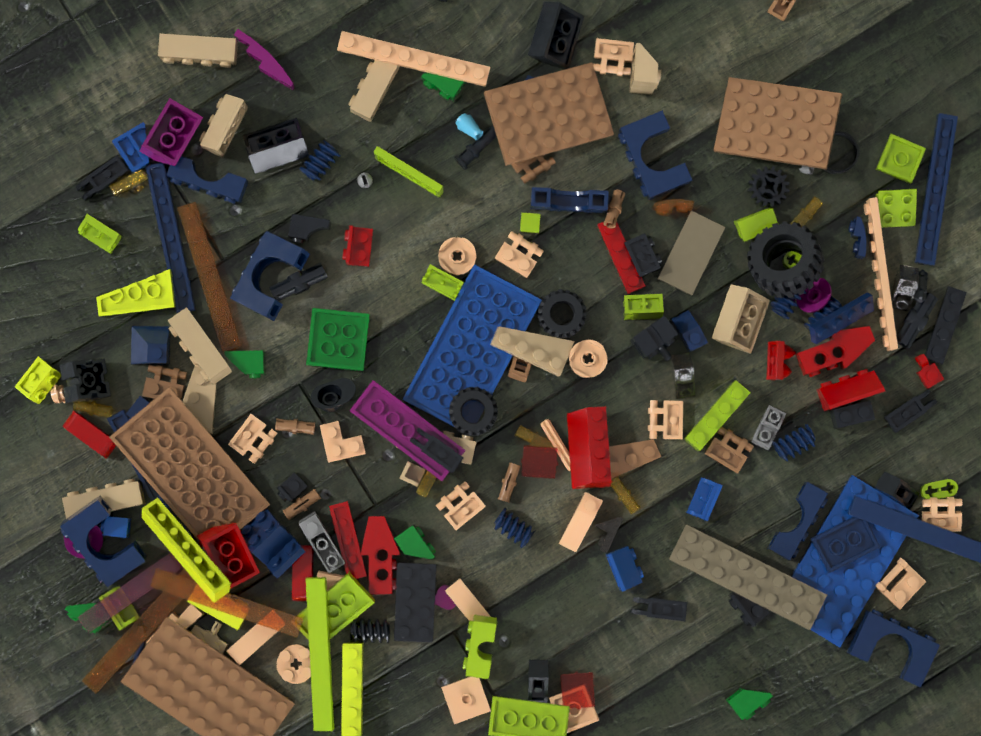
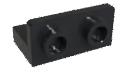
(642, 255)
(751, 612)

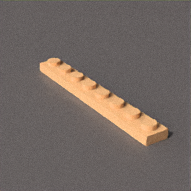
(413, 58)
(882, 282)

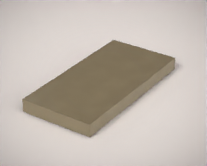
(691, 253)

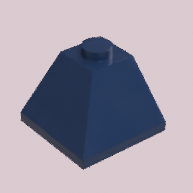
(150, 345)

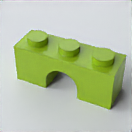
(481, 630)

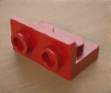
(358, 246)

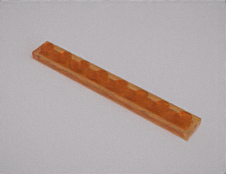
(209, 277)
(228, 604)
(132, 639)

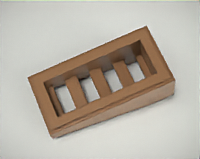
(517, 375)

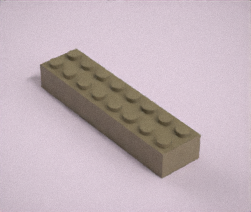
(748, 577)

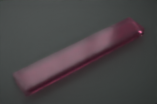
(126, 594)

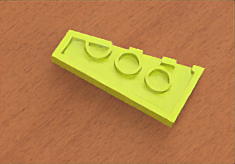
(146, 295)

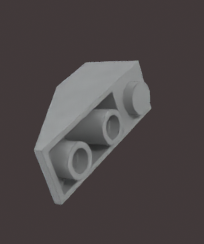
(321, 542)

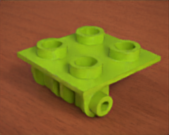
(897, 207)

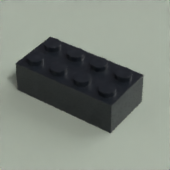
(415, 602)

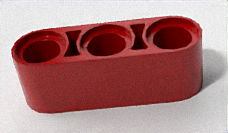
(89, 434)
(301, 570)

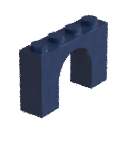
(653, 182)
(270, 250)
(108, 567)
(921, 649)

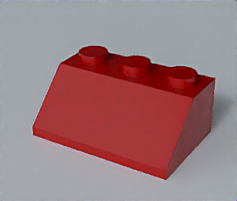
(849, 389)
(229, 552)

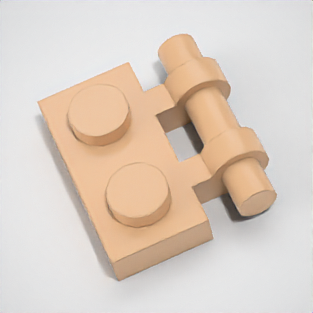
(615, 51)
(517, 260)
(672, 419)
(247, 435)
(464, 510)
(947, 519)

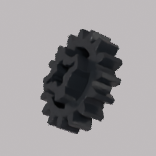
(765, 180)

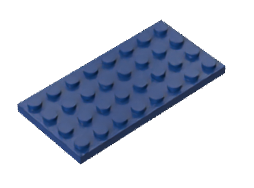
(462, 347)
(853, 583)

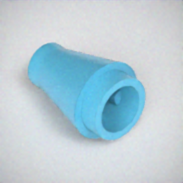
(468, 125)

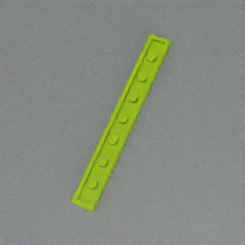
(320, 653)

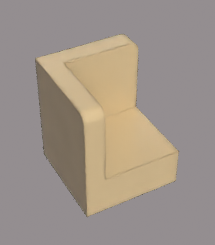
(412, 474)

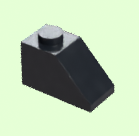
(897, 490)
(538, 680)

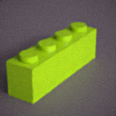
(716, 415)

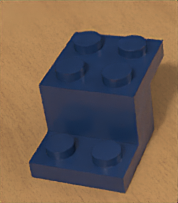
(272, 542)

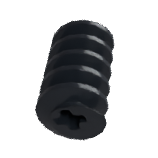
(370, 630)

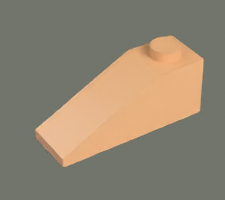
(580, 521)

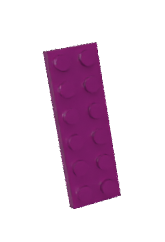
(400, 424)

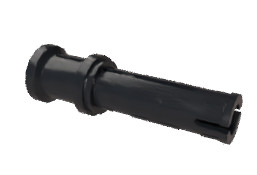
(473, 150)

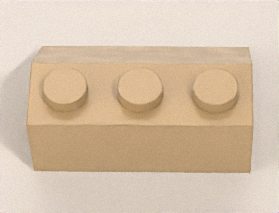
(644, 72)
(223, 125)
(740, 318)

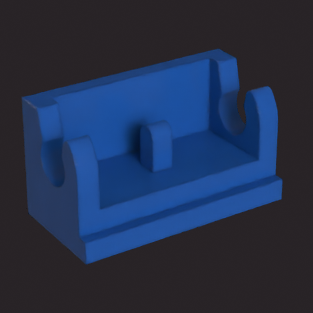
(704, 499)

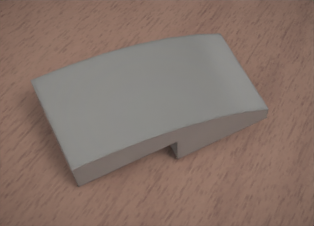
(768, 427)

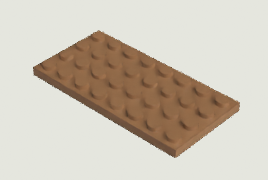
(188, 466)
(204, 686)

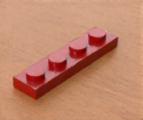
(615, 244)
(348, 539)

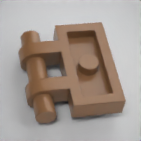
(531, 174)
(155, 386)
(725, 454)

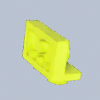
(38, 380)

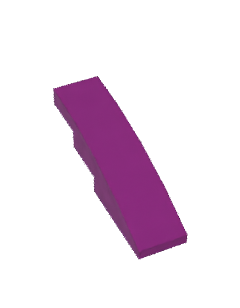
(268, 64)

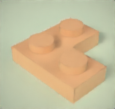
(336, 446)

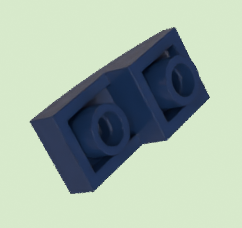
(858, 232)

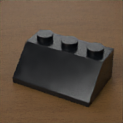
(556, 35)
(275, 145)

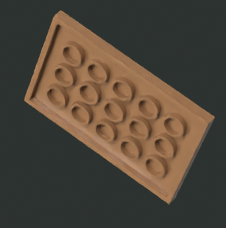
(548, 113)
(778, 123)

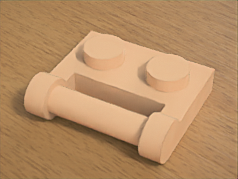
(904, 588)

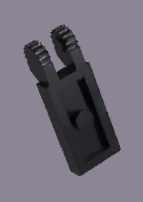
(103, 177)
(909, 411)
(438, 451)
(662, 608)

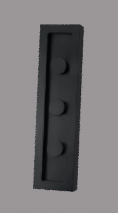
(945, 325)

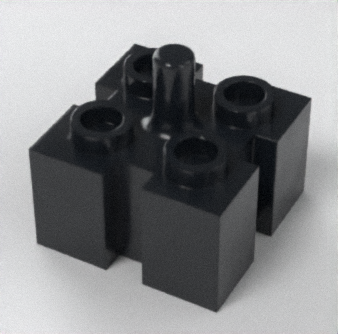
(655, 339)
(85, 380)

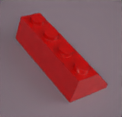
(589, 448)

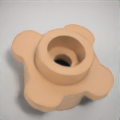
(57, 394)

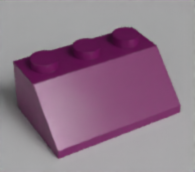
(171, 133)

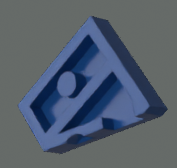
(129, 146)

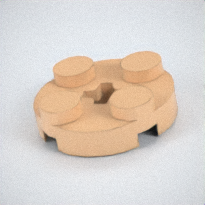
(457, 245)
(584, 348)
(289, 672)

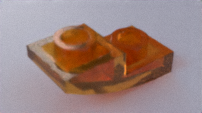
(665, 207)

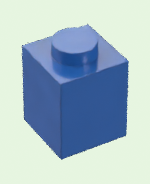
(116, 527)

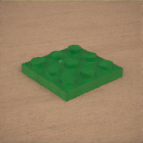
(338, 339)

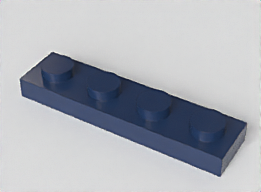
(841, 318)

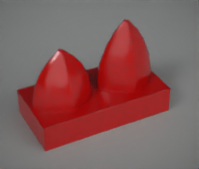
(777, 353)

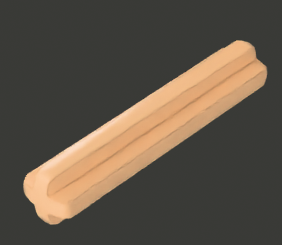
(556, 442)

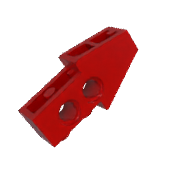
(850, 342)
(378, 537)

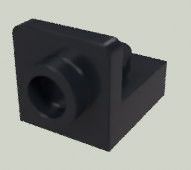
(291, 488)

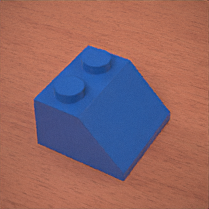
(624, 568)

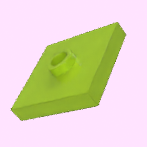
(900, 158)

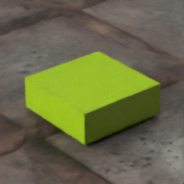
(530, 223)

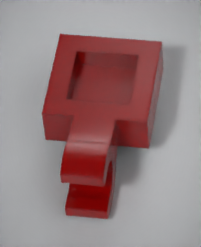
(928, 374)

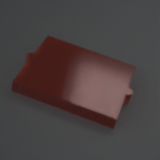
(539, 461)
(578, 690)

